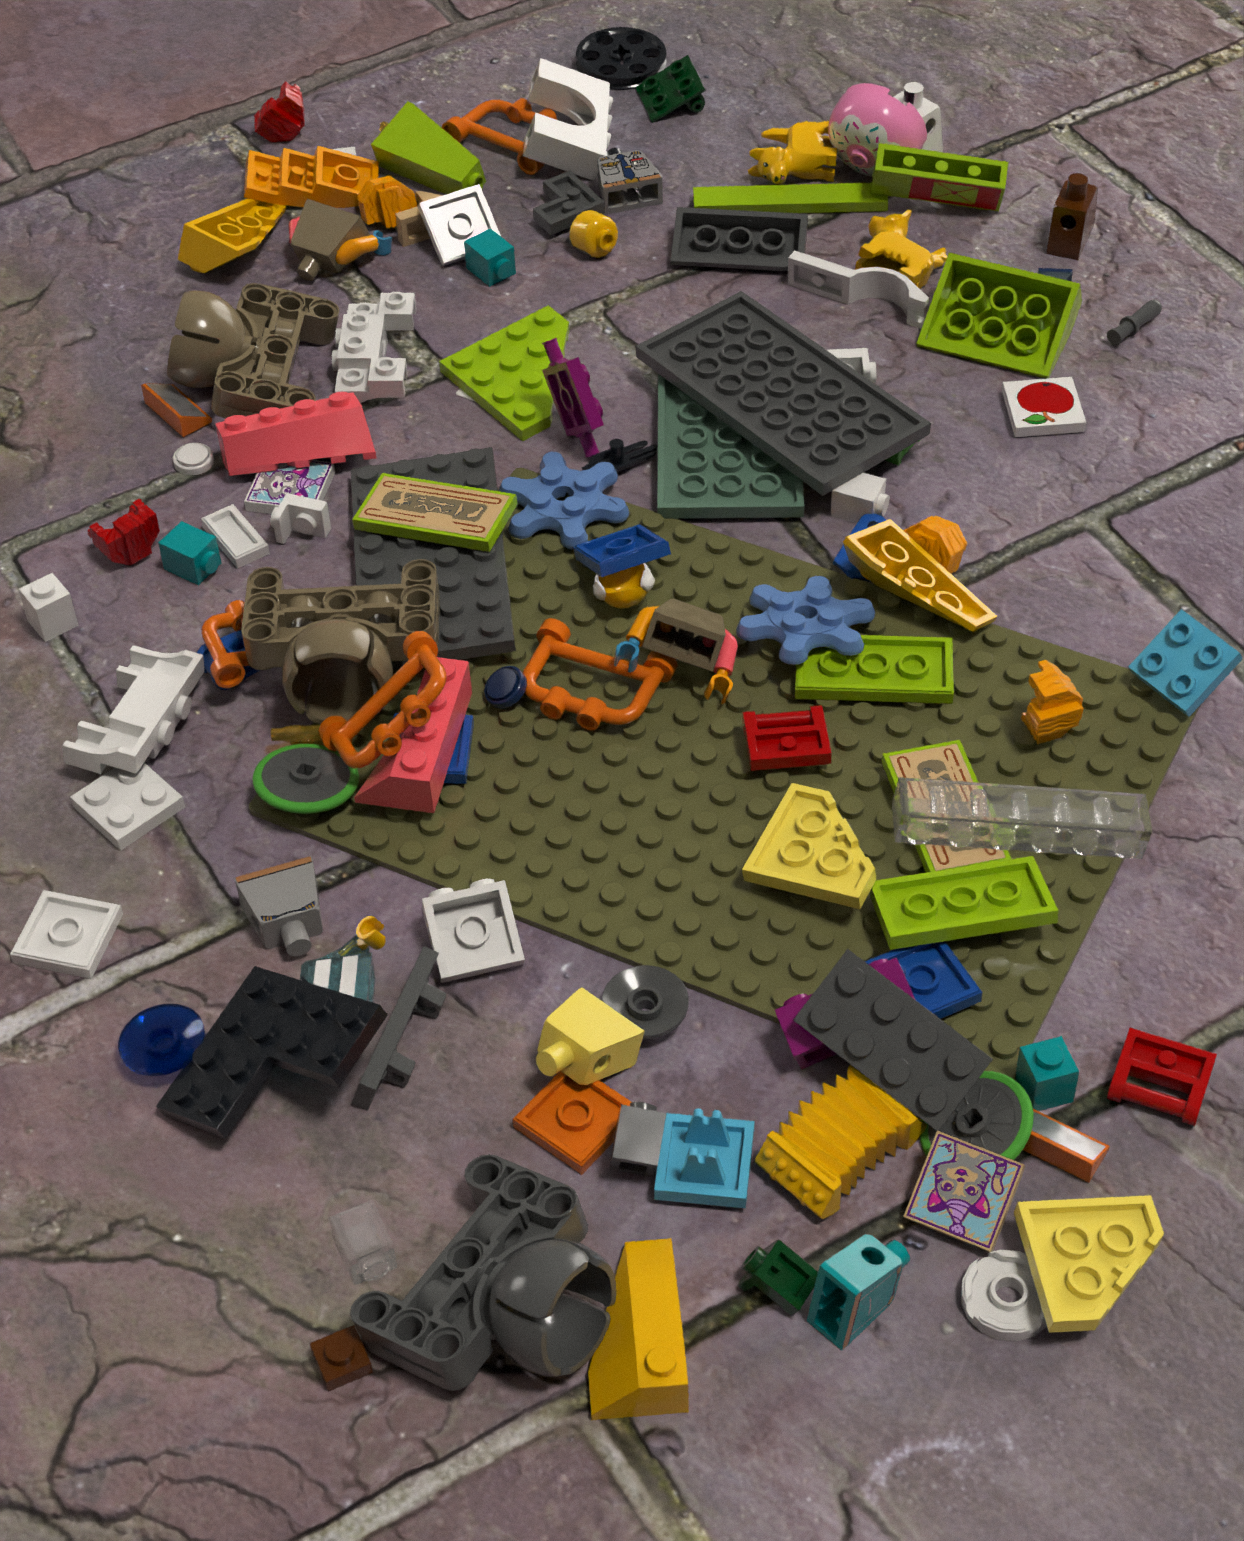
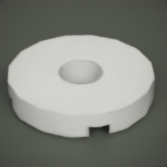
(987, 1311)

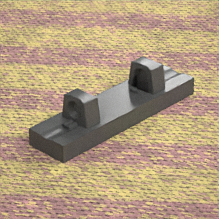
(386, 1062)

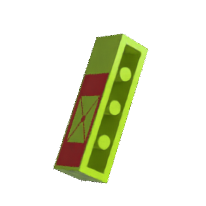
(939, 177)

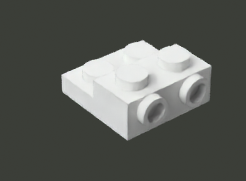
(472, 930)

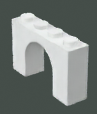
(581, 99)

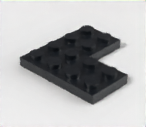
(266, 1026)

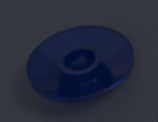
(161, 1039)

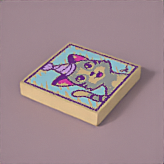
(964, 1191)

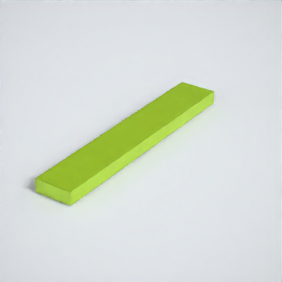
(792, 198)

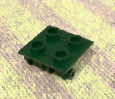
(671, 89)

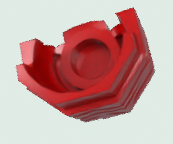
(283, 117)
(130, 537)

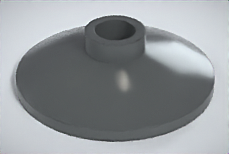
(650, 989)

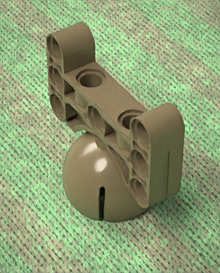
(261, 335)
(336, 635)

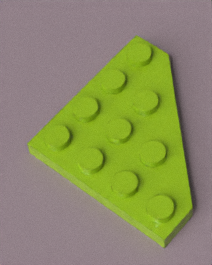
(507, 373)

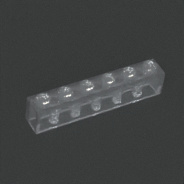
(1021, 818)

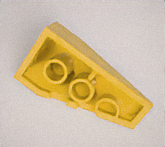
(227, 233)
(905, 569)
(642, 1355)

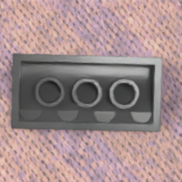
(737, 238)

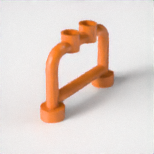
(519, 111)
(227, 667)
(591, 712)
(339, 733)

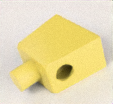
(587, 1040)

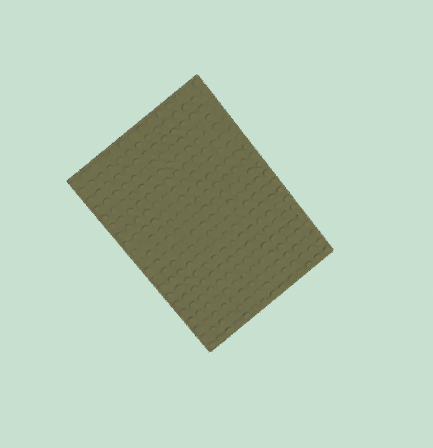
(646, 824)

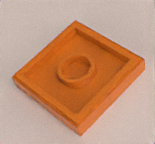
(572, 1120)

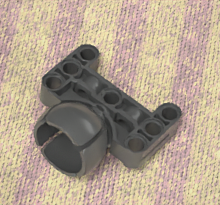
(499, 1283)

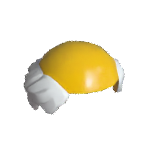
(624, 587)

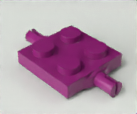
(573, 397)

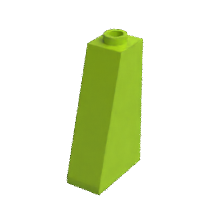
(426, 153)

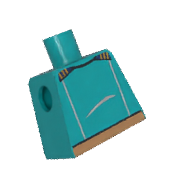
(855, 1288)

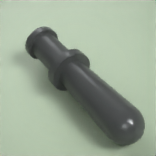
(1130, 324)

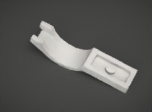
(851, 285)

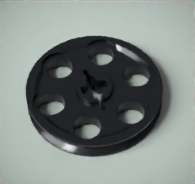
(633, 56)

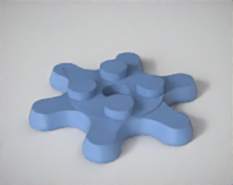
(566, 517)
(822, 625)

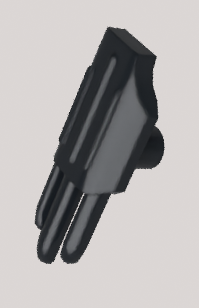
(617, 454)

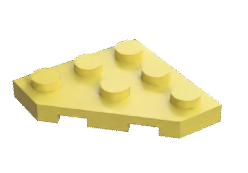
(811, 851)
(1085, 1254)

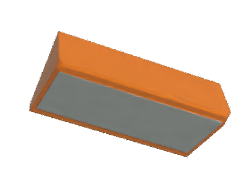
(175, 408)
(1065, 1147)

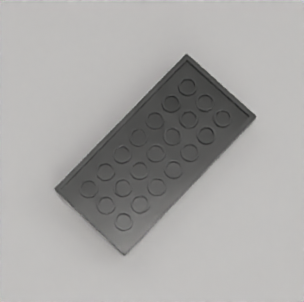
(783, 392)
(471, 582)

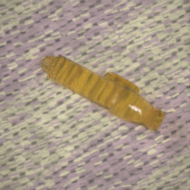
(296, 734)

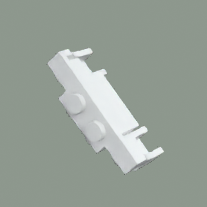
(363, 347)
(144, 717)

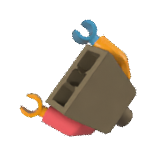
(331, 239)
(686, 635)

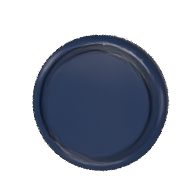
(505, 687)

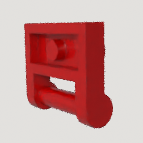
(786, 739)
(1163, 1064)

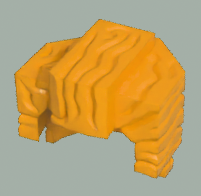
(382, 199)
(940, 539)
(1055, 706)

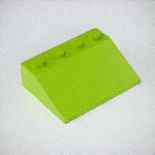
(1000, 315)

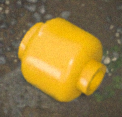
(593, 233)

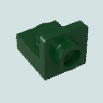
(779, 1275)

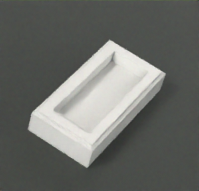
(235, 536)

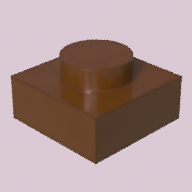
(341, 1358)

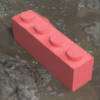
(295, 435)
(418, 771)

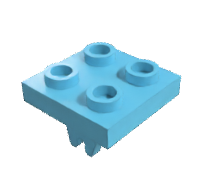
(1185, 662)
(705, 1160)

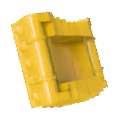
(836, 1139)

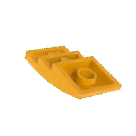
(293, 178)

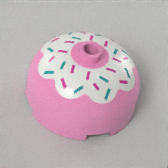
(871, 117)

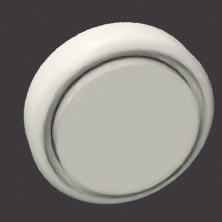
(193, 459)

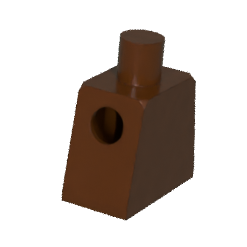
(1074, 205)

